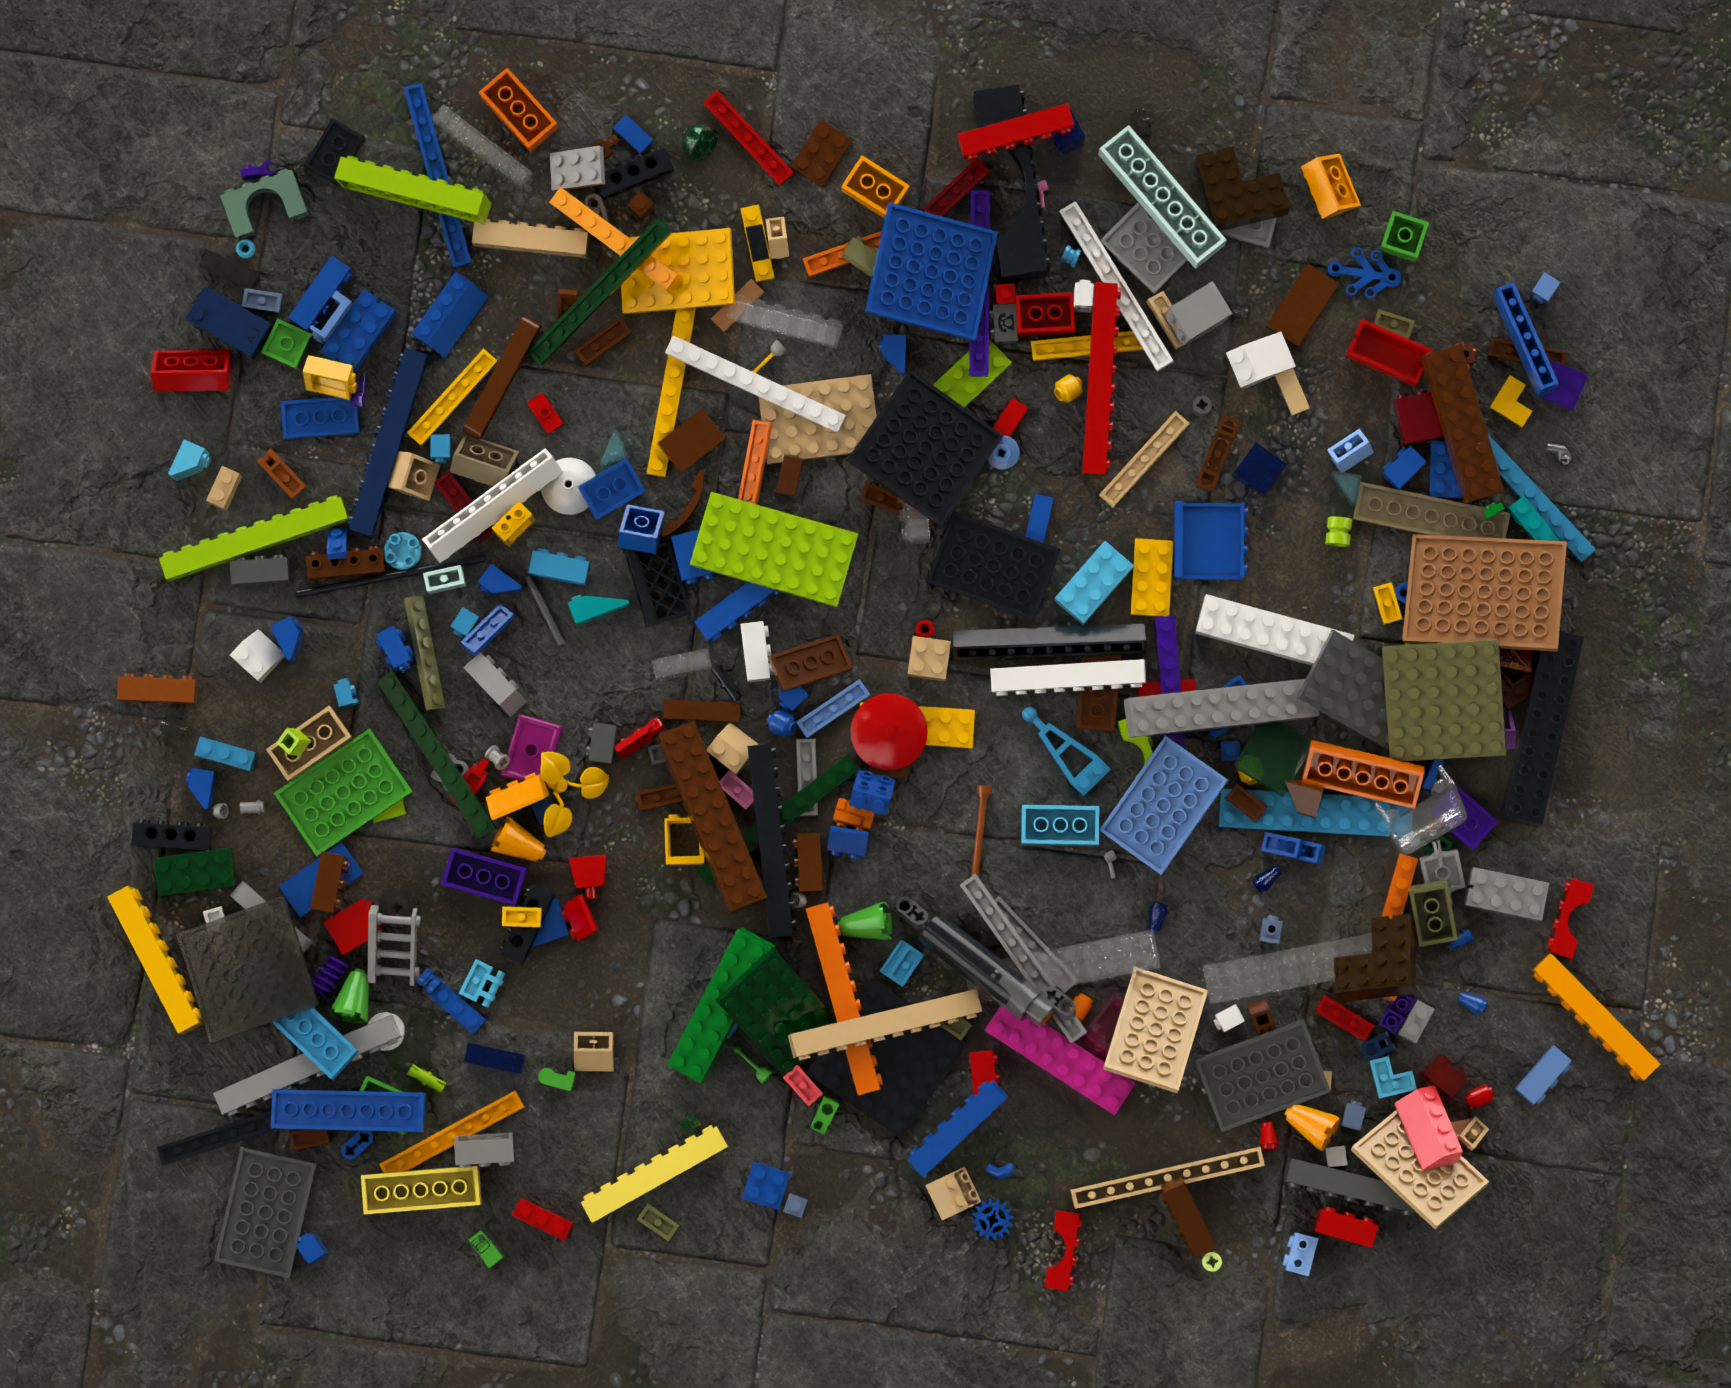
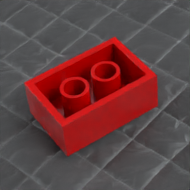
(1045, 314)
(1345, 1226)

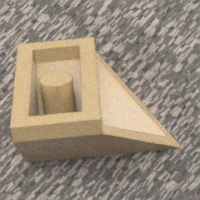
(1469, 1132)

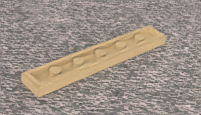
(1144, 459)

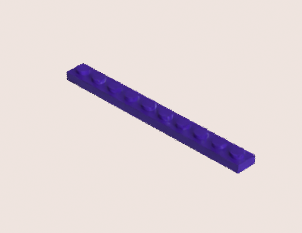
(980, 347)

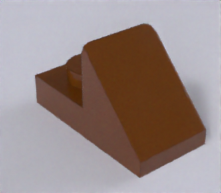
(566, 299)

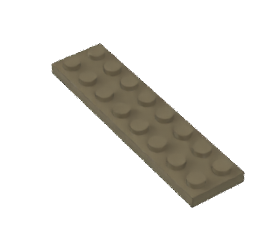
(1425, 514)

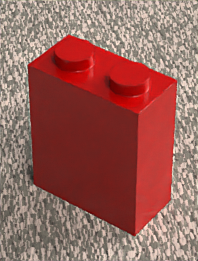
(350, 926)

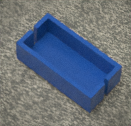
(359, 331)

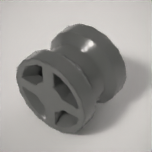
(1199, 408)

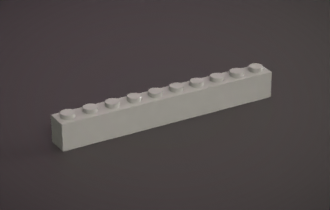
(301, 1068)

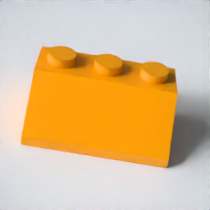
(1330, 185)
(516, 795)

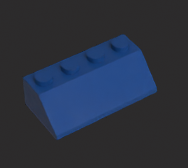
(450, 315)

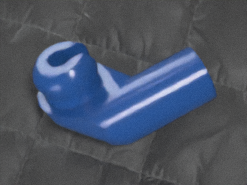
(1002, 1172)

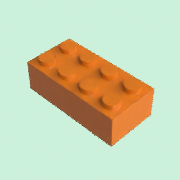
(518, 110)

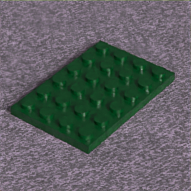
(771, 1005)

